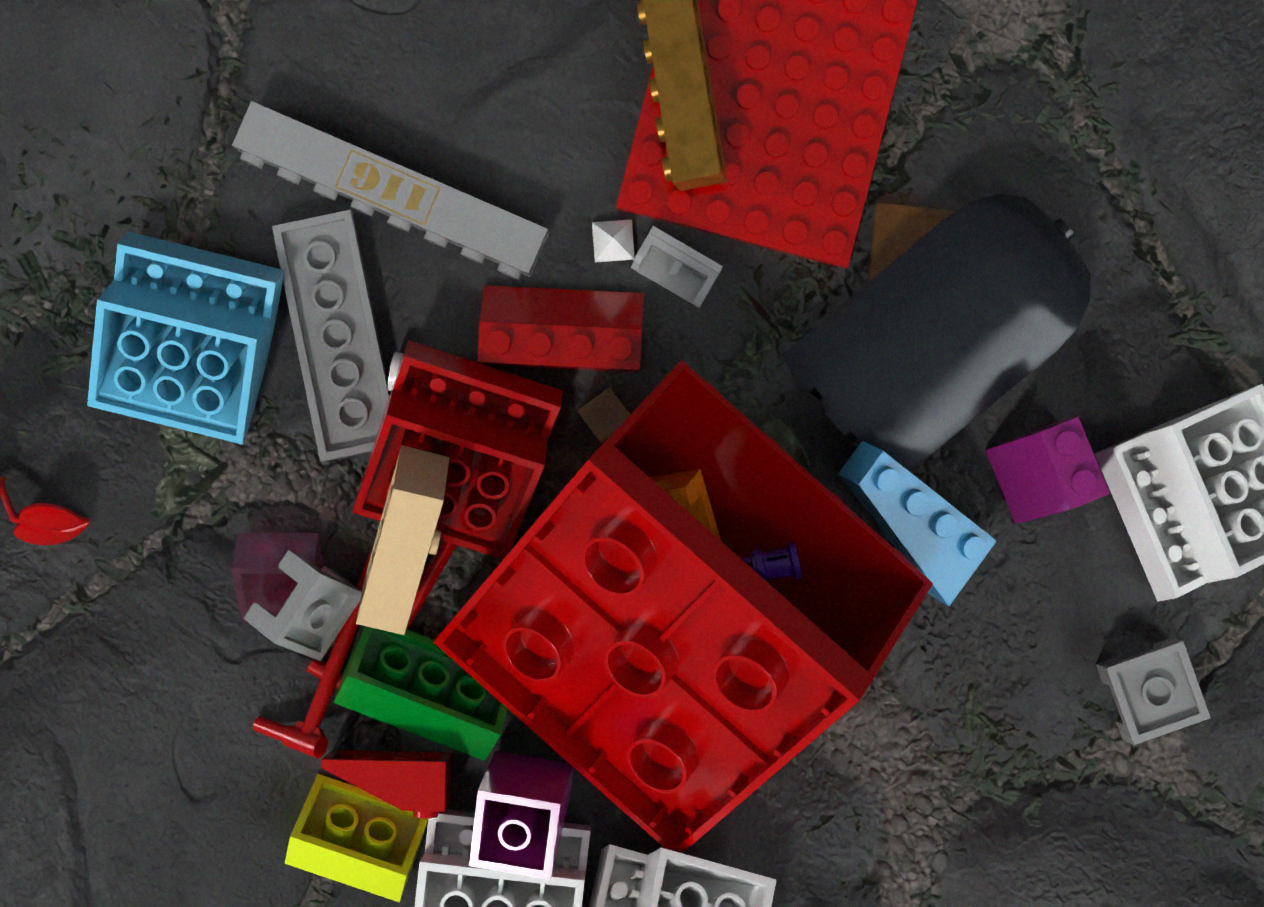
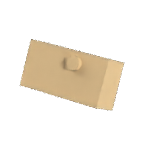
(403, 540)

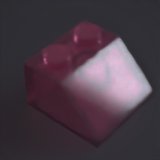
(258, 571)

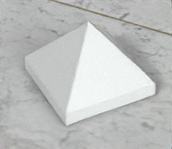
(613, 240)

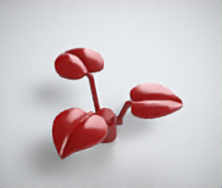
(43, 522)

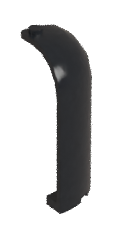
(946, 327)

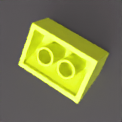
(355, 839)

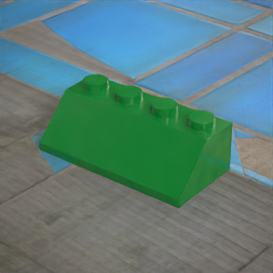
(421, 691)

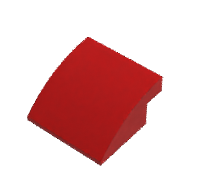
(487, 425)

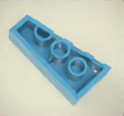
(917, 521)

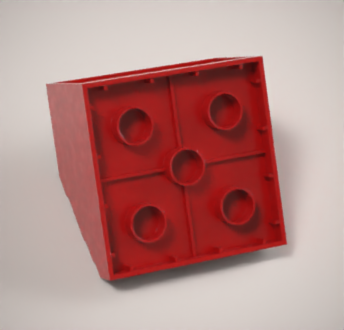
(656, 644)

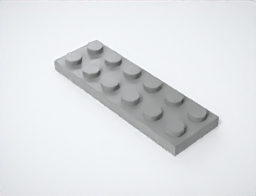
(334, 331)

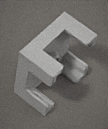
(312, 611)
(1154, 691)

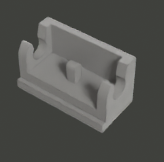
(676, 267)

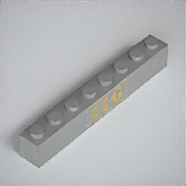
(391, 190)

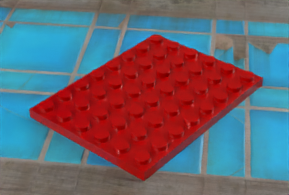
(798, 124)

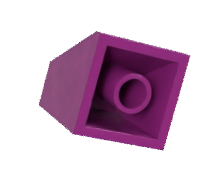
(1047, 471)
(520, 814)

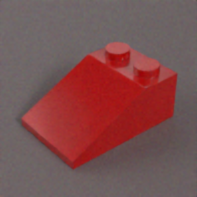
(402, 778)

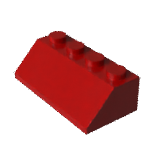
(560, 329)

